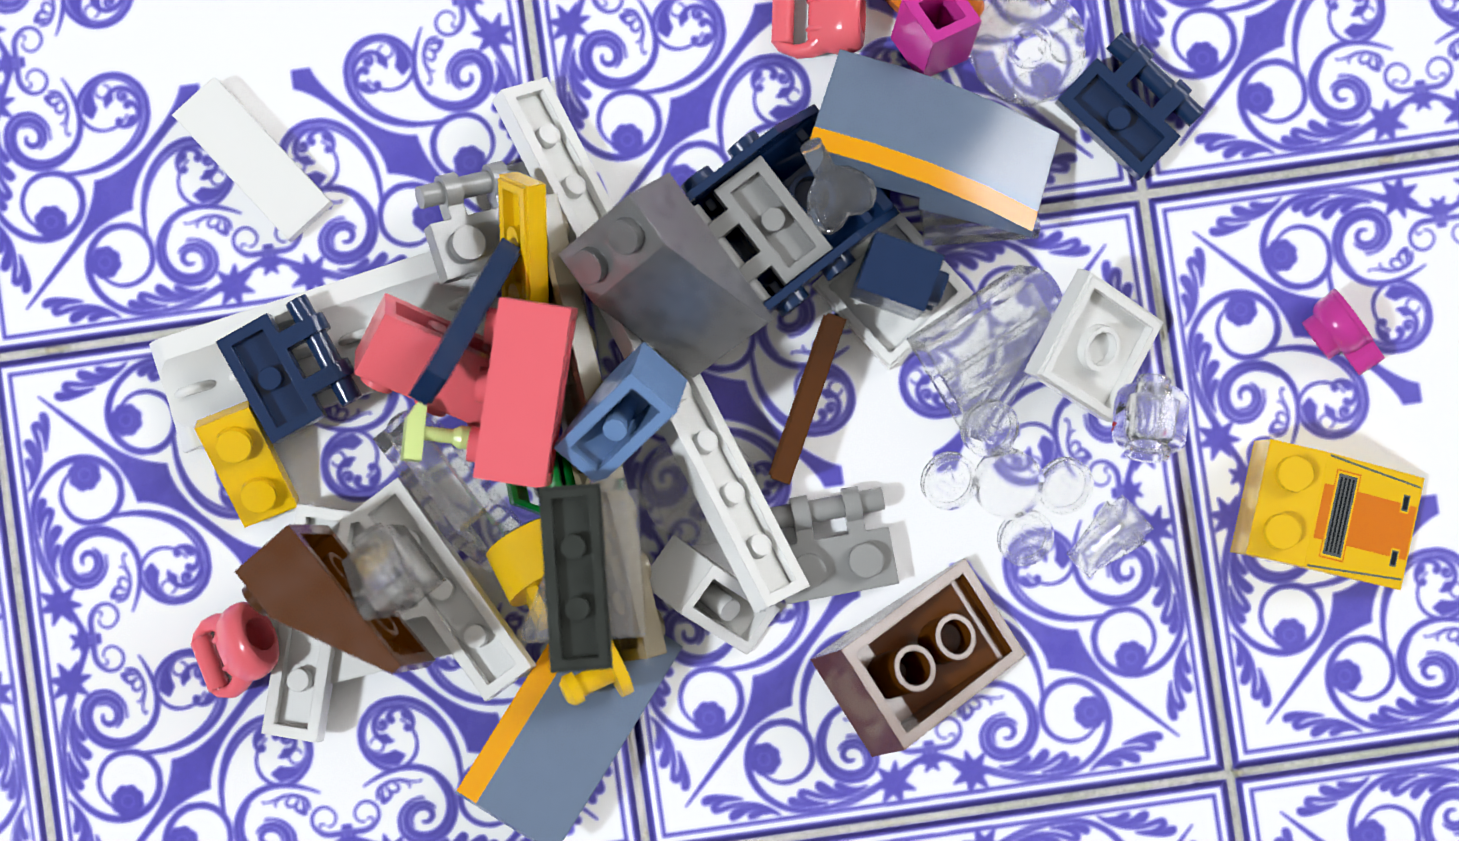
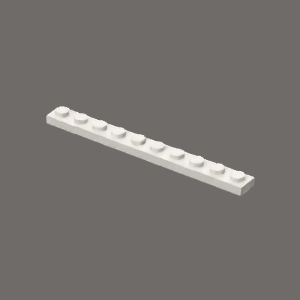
(697, 430)

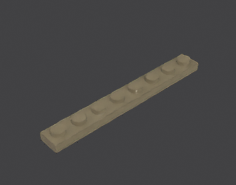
(582, 382)

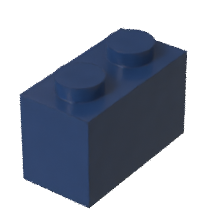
(900, 277)

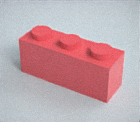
(399, 347)
(522, 391)

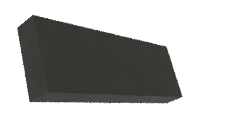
(575, 578)

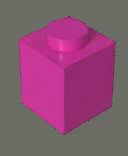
(935, 33)

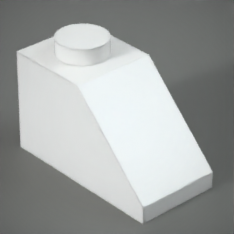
(707, 595)

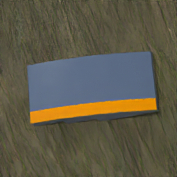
(936, 143)
(553, 753)

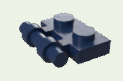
(1119, 117)
(272, 376)

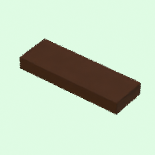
(806, 398)

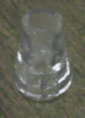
(1110, 535)

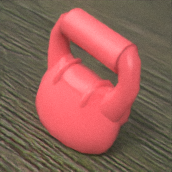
(830, 27)
(241, 646)

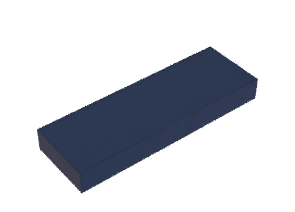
(465, 323)

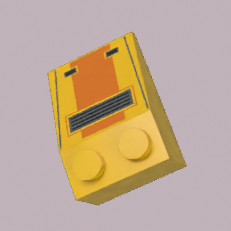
(1327, 513)

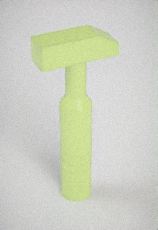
(416, 433)

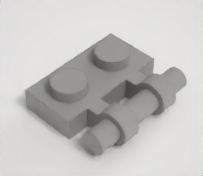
(771, 223)
(464, 241)
(844, 561)

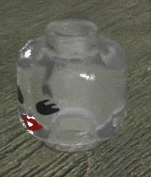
(1150, 418)

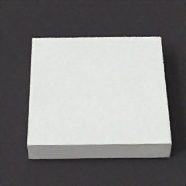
(876, 328)
(1093, 344)

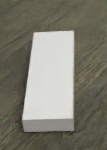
(252, 159)

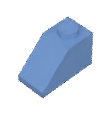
(622, 413)

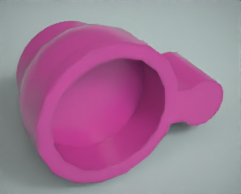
(1339, 329)

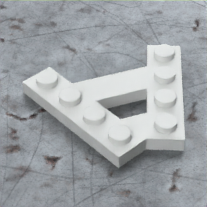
(448, 621)

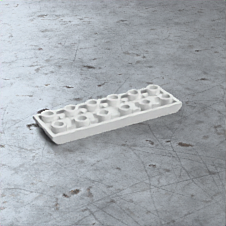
(202, 383)

